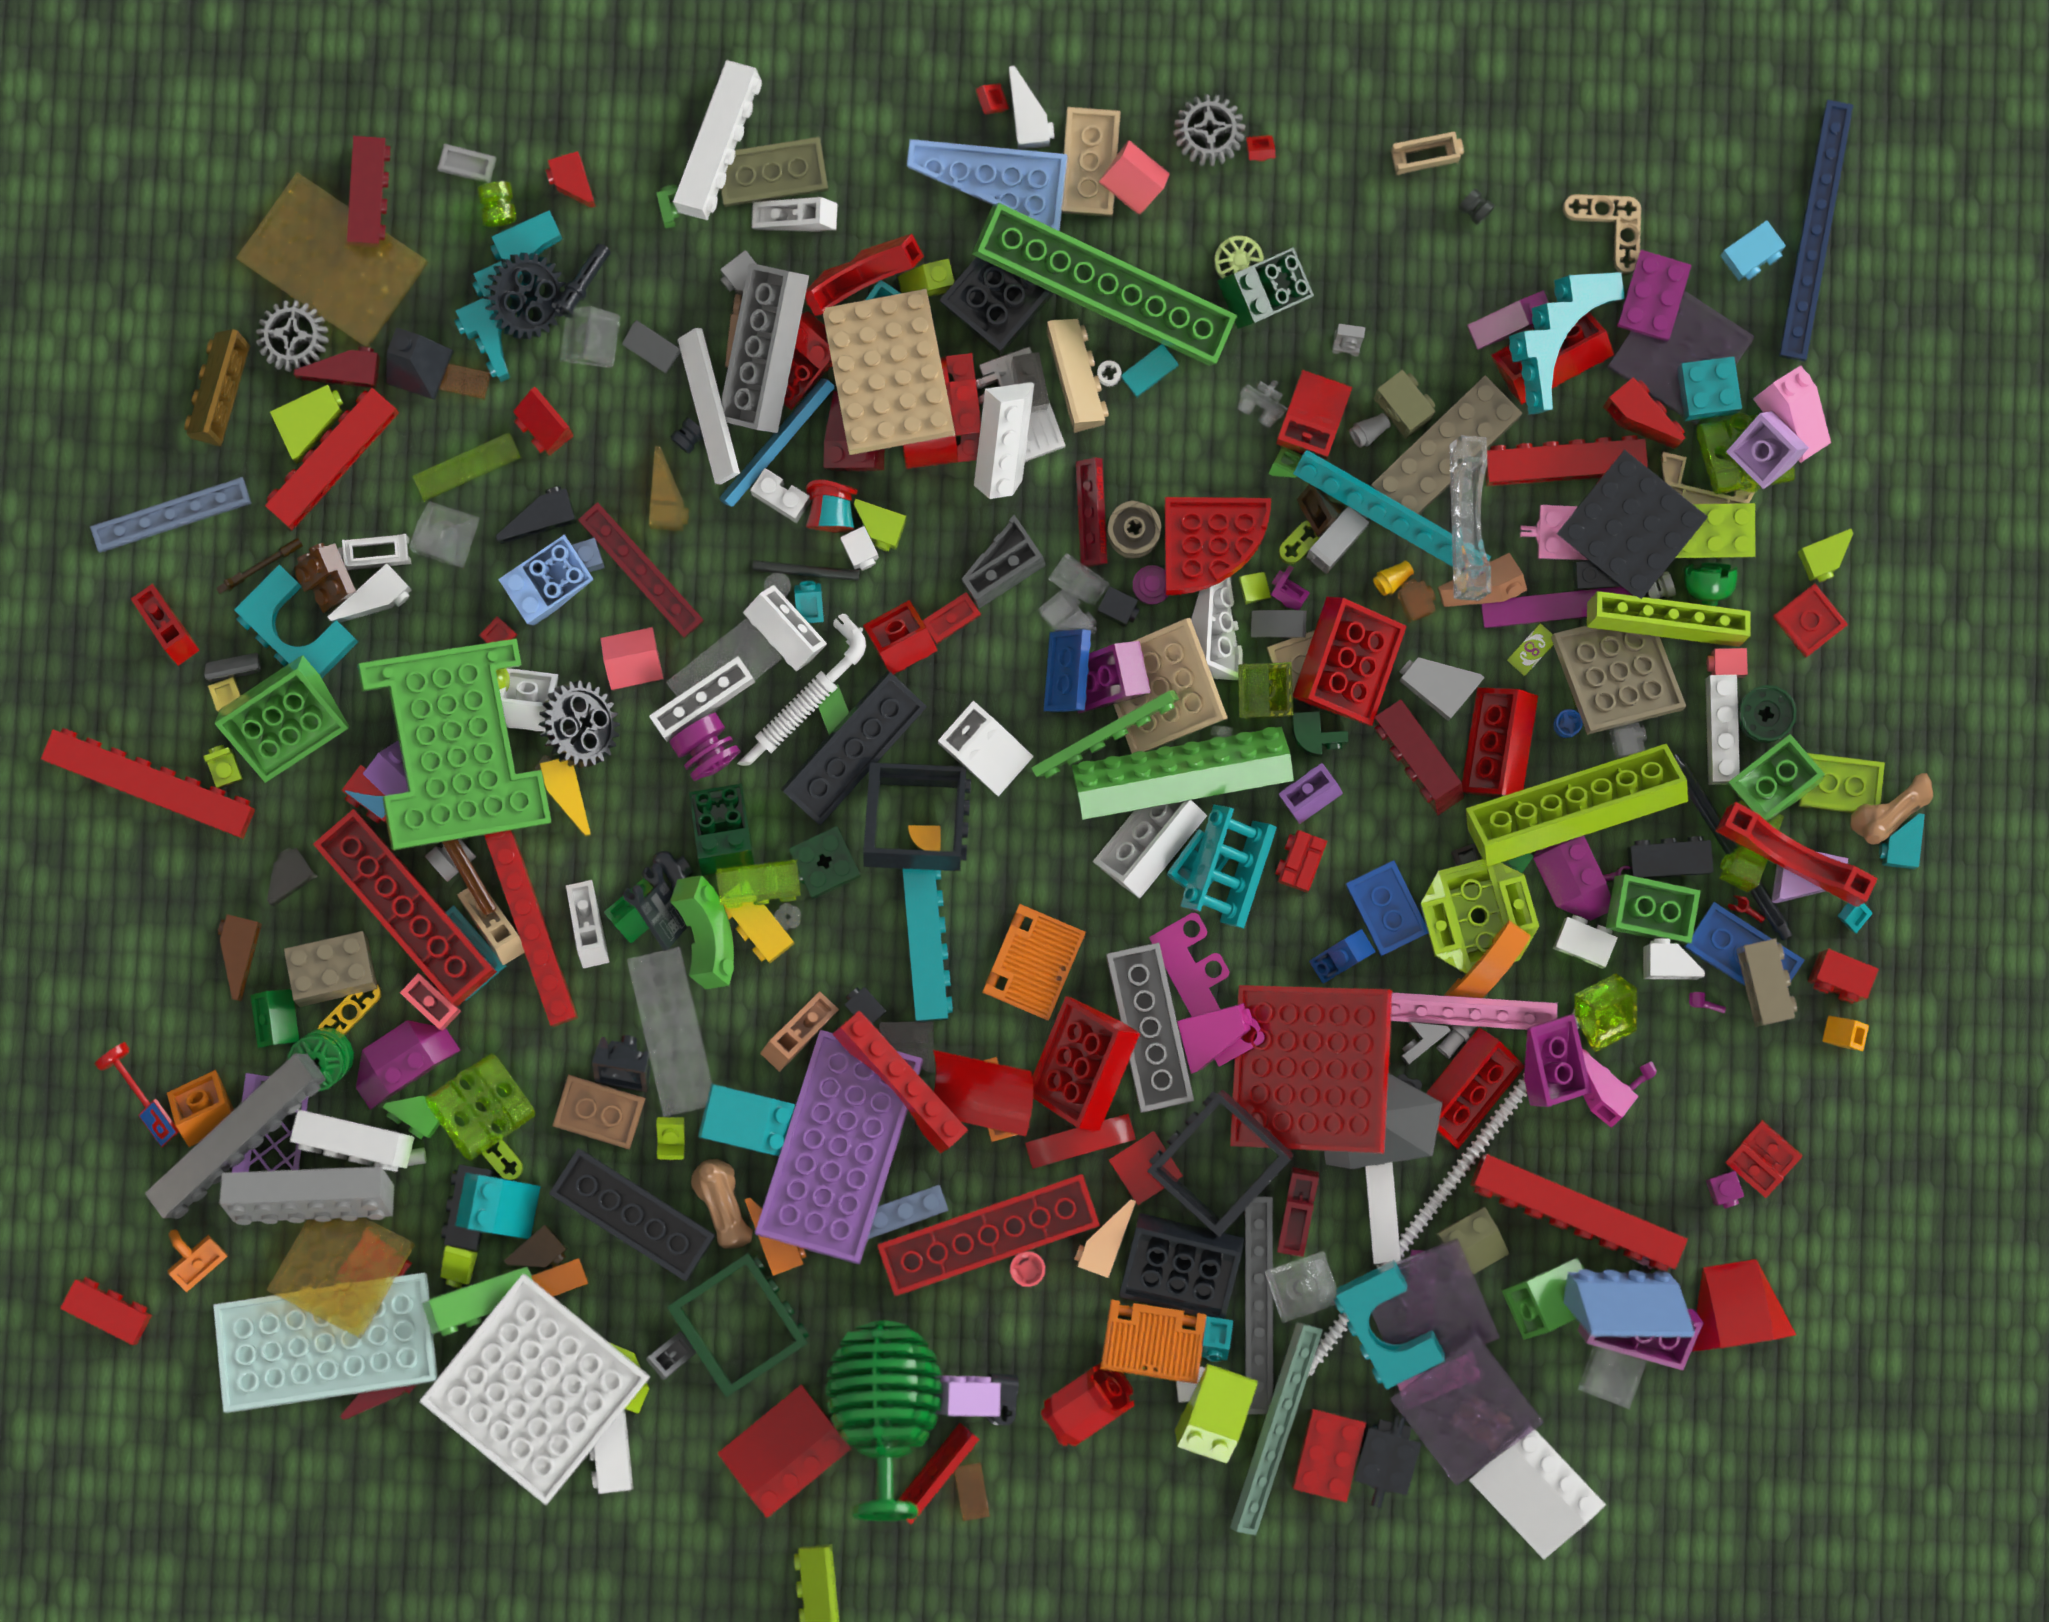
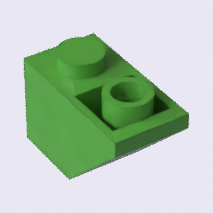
(414, 1113)

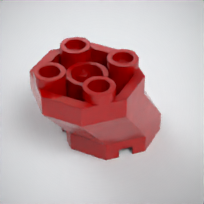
(1087, 1405)

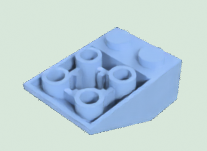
(546, 580)

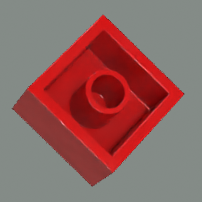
(1842, 976)

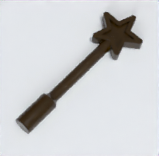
(239, 578)

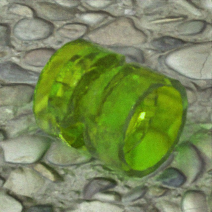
(498, 195)

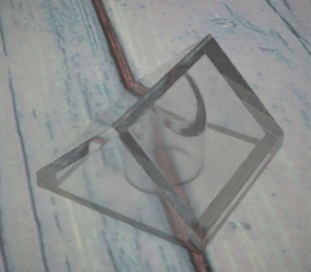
(590, 337)

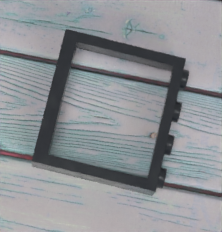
(922, 776)
(1217, 1224)

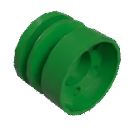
(332, 1050)

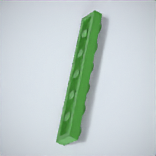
(1096, 740)

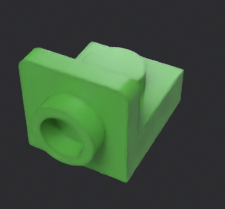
(668, 209)

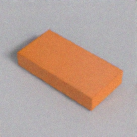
(562, 1278)

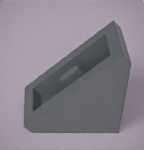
(671, 1355)

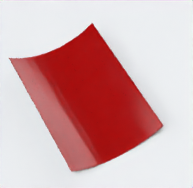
(985, 1092)

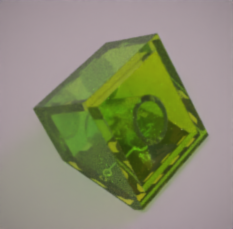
(1265, 690)
(1607, 1011)

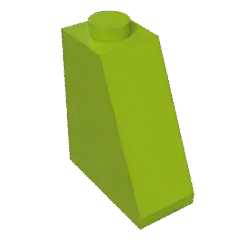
(307, 420)

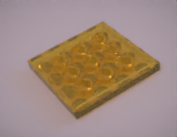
(341, 1271)

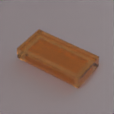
(465, 381)
(972, 1491)

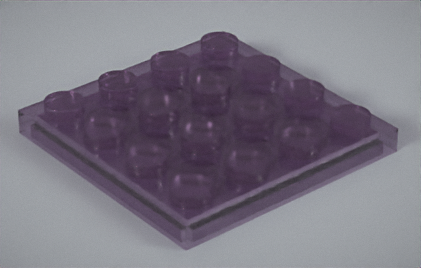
(1696, 336)
(1438, 1298)
(1467, 1410)

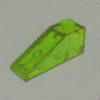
(1744, 867)

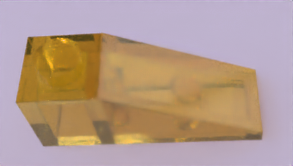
(666, 504)

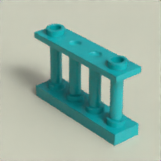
(1248, 872)

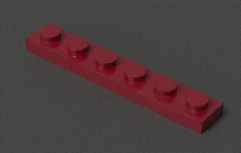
(641, 570)

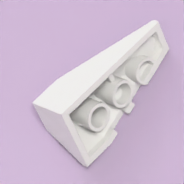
(1216, 630)

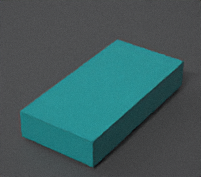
(1149, 370)

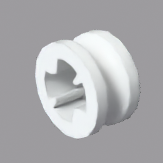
(1116, 377)

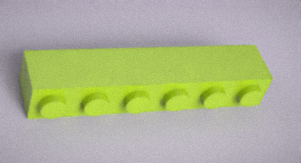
(1668, 619)

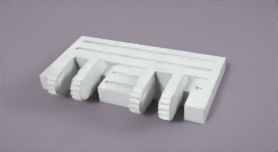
(1043, 430)

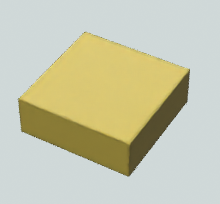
(224, 692)

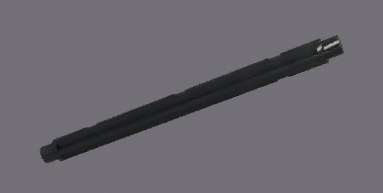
(1713, 819)

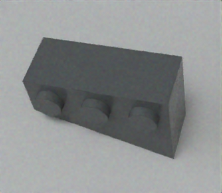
(1003, 565)

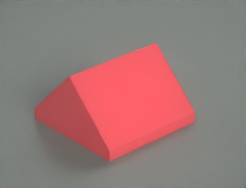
(1134, 178)
(631, 658)

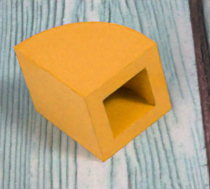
(926, 837)
(1845, 1033)

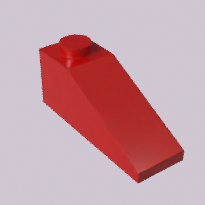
(165, 625)

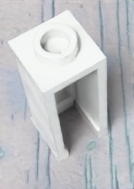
(400, 558)

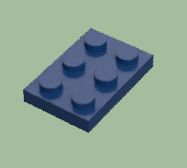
(1067, 670)
(1387, 908)

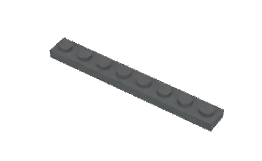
(1259, 1302)

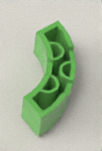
(712, 933)

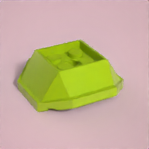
(1470, 886)

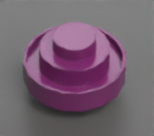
(1150, 585)

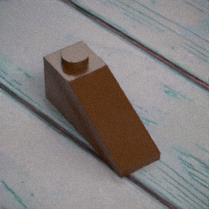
(238, 947)

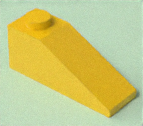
(564, 789)

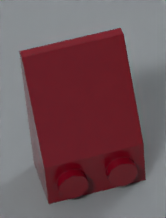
(836, 448)

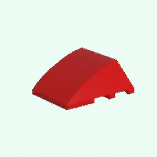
(1738, 1307)

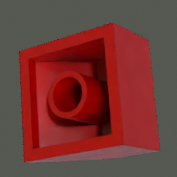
(542, 422)
(900, 637)

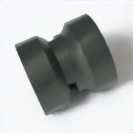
(1471, 202)

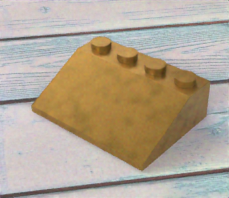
(218, 387)

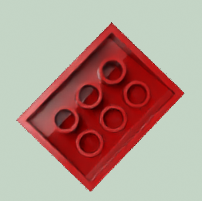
(1349, 660)
(1083, 1064)
(784, 1451)

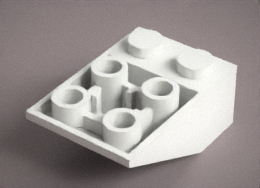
(985, 748)

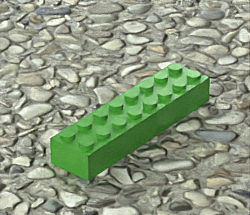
(1182, 772)

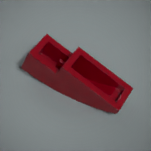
(1298, 1212)

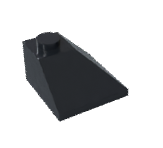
(416, 363)

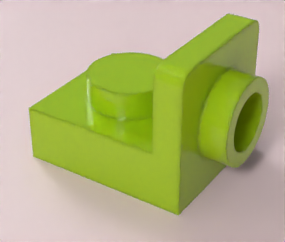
(223, 766)
(670, 1138)

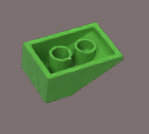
(1777, 779)

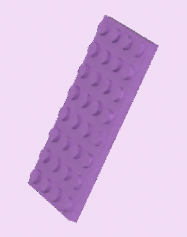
(834, 1155)

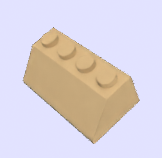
(1075, 374)

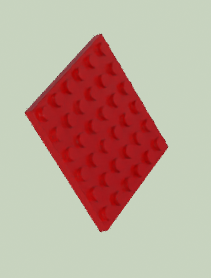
(1319, 1069)

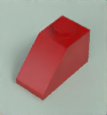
(570, 178)

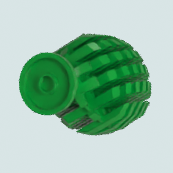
(884, 1403)

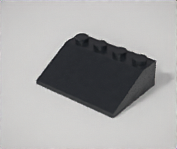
(994, 303)
(1181, 1267)

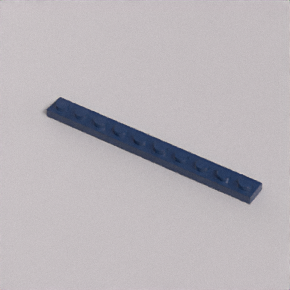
(1816, 230)

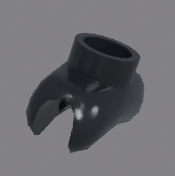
(672, 867)

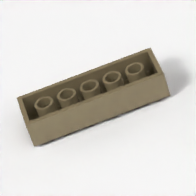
(1425, 467)

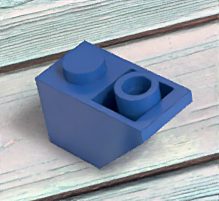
(1342, 956)

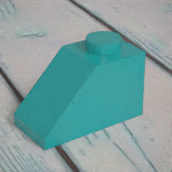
(1904, 845)

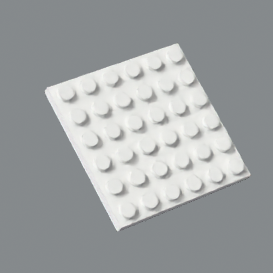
(534, 1389)

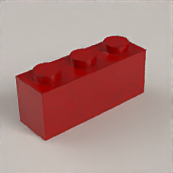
(106, 1310)

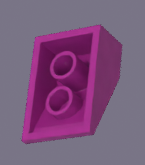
(1115, 675)
(1555, 1063)

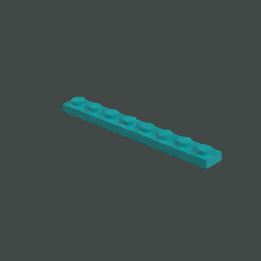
(1376, 506)

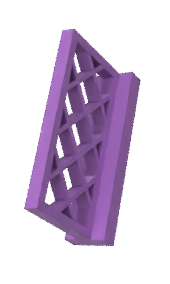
(251, 1083)

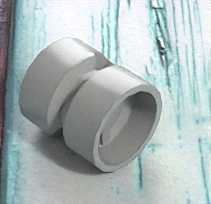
(443, 863)

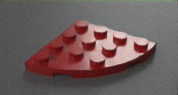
(1210, 539)

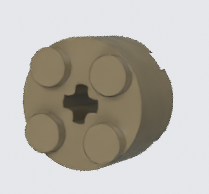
(1140, 516)

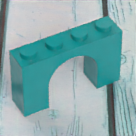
(260, 613)
(1391, 1361)

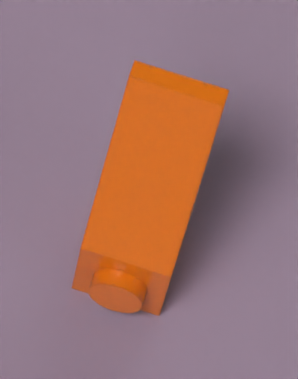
(779, 1255)

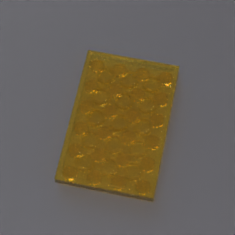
(307, 256)

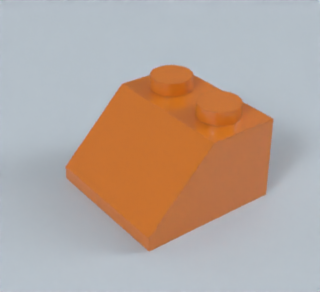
(199, 1107)

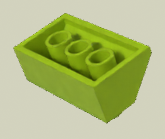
(817, 1584)

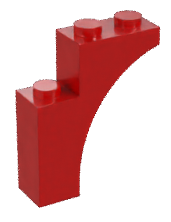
(865, 269)

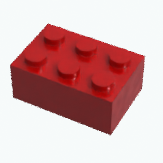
(1328, 1455)

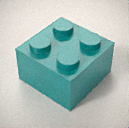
(1709, 388)

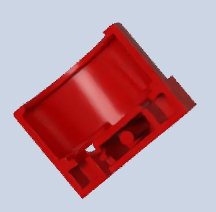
(965, 417)

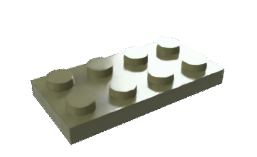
(775, 172)

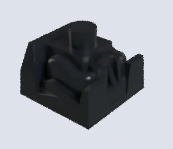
(621, 1064)

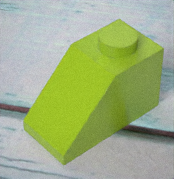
(934, 277)
(881, 524)
(1825, 556)
(458, 1265)

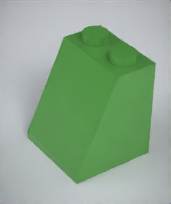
(1539, 1300)

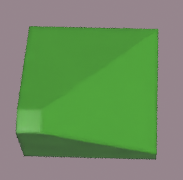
(1285, 463)

